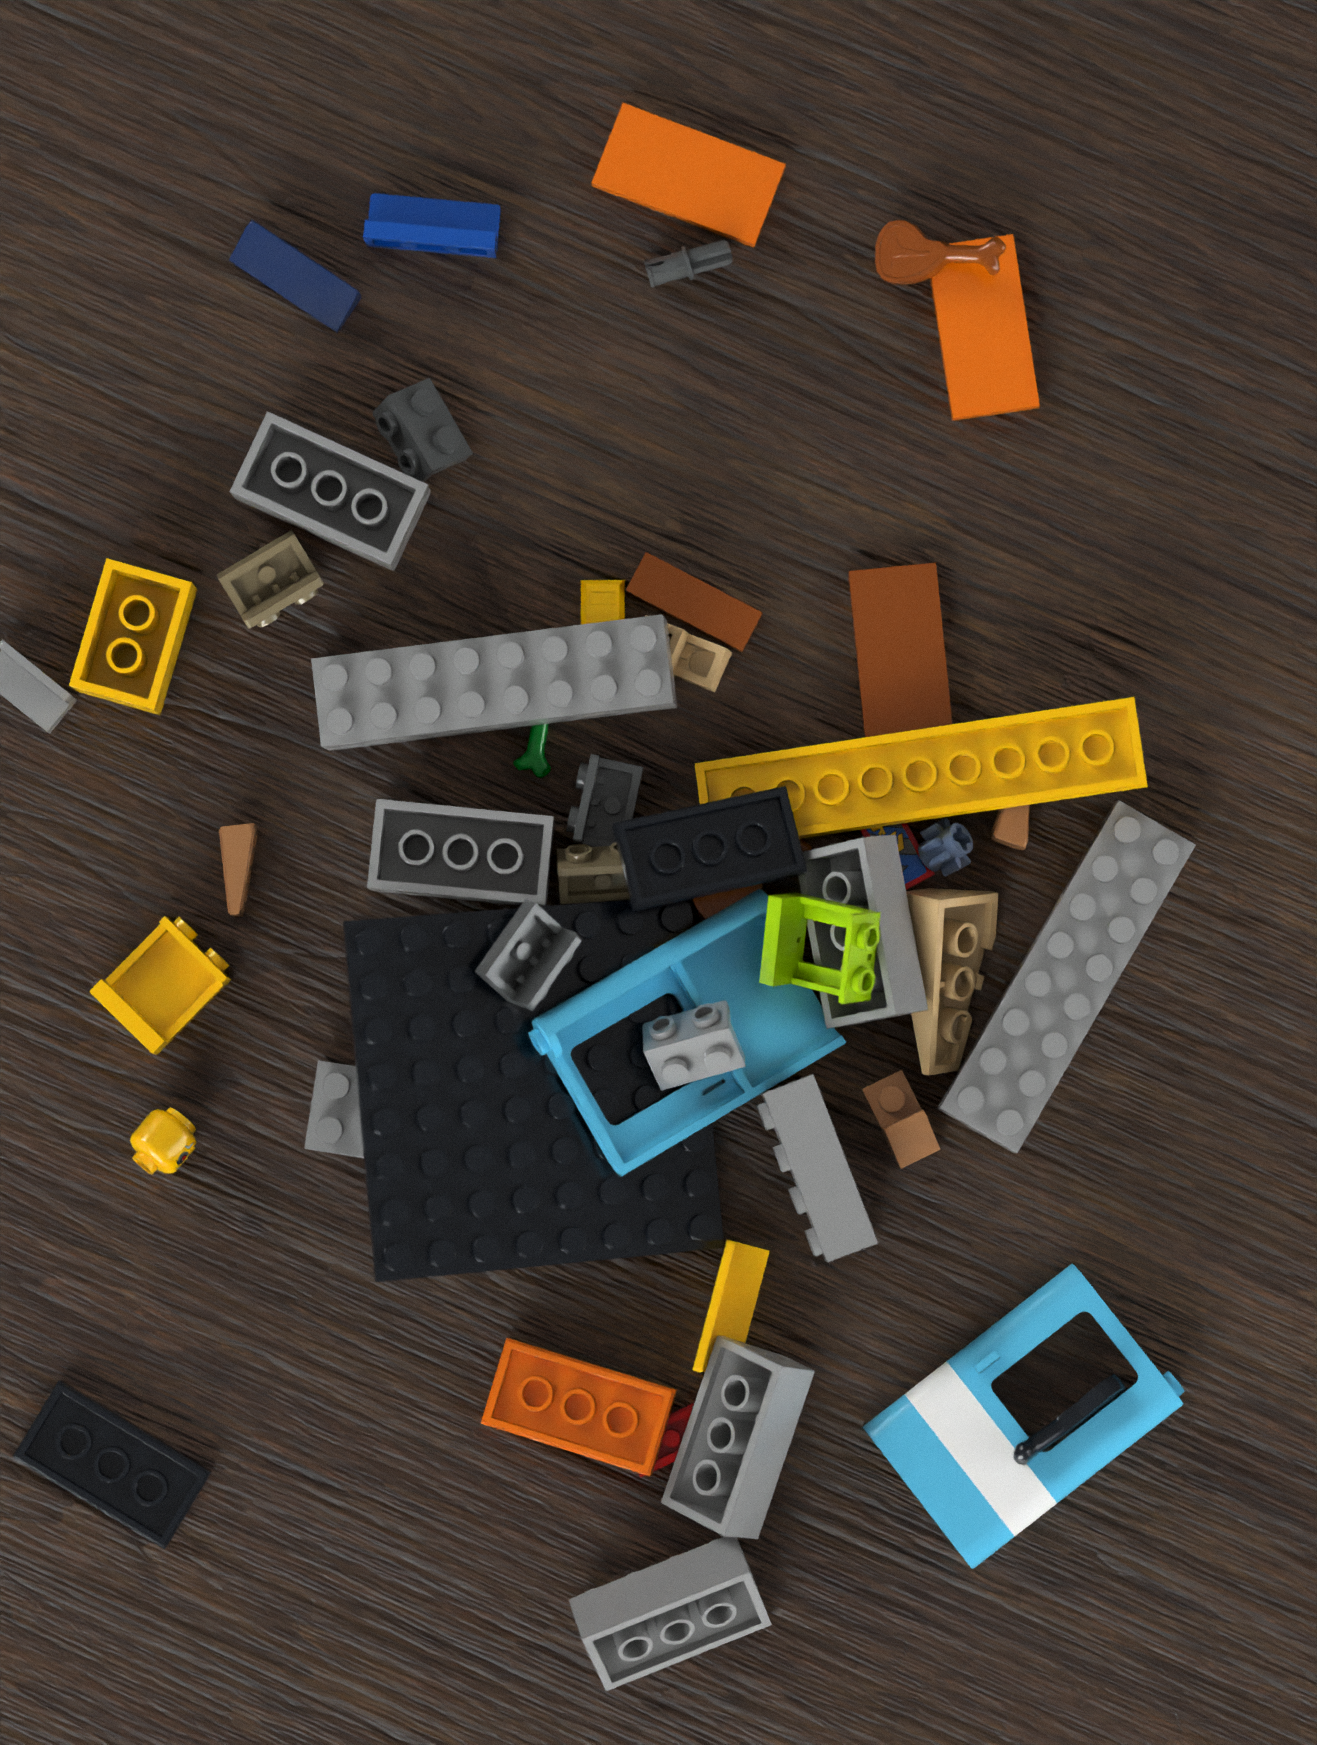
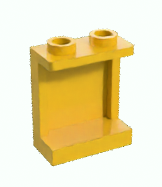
(162, 984)

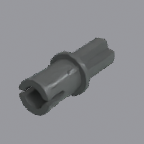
(688, 262)

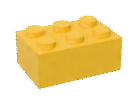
(133, 636)

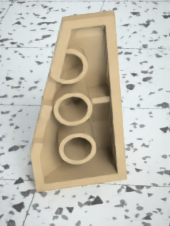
(950, 941)

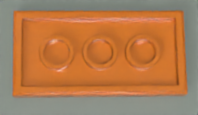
(688, 175)
(984, 336)
(579, 1406)

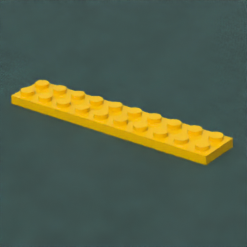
(943, 768)

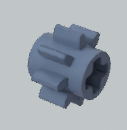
(945, 847)

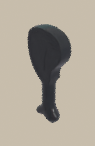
(1071, 1419)

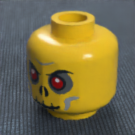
(163, 1141)

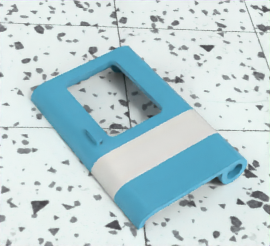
(959, 1440)

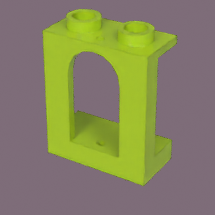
(785, 942)

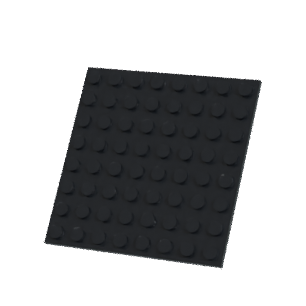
(473, 1131)

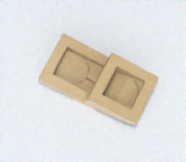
(697, 659)

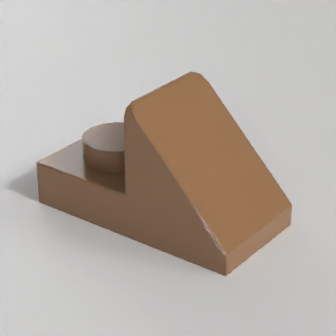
(901, 1119)

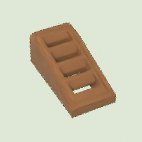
(1012, 827)
(237, 854)

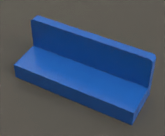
(432, 225)

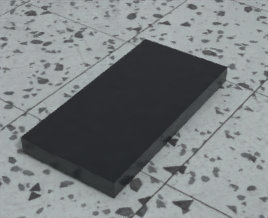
(709, 848)
(112, 1464)

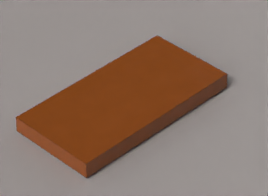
(900, 648)

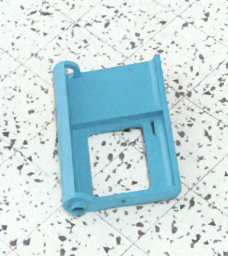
(709, 963)

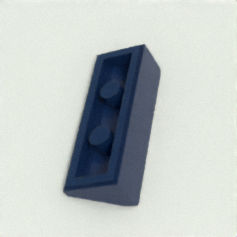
(295, 276)

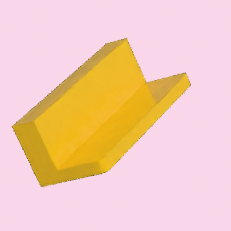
(732, 1298)

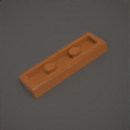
(693, 602)

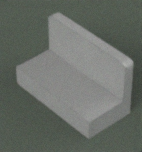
(32, 689)

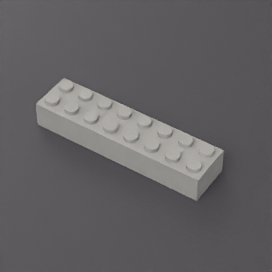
(494, 682)
(1066, 976)

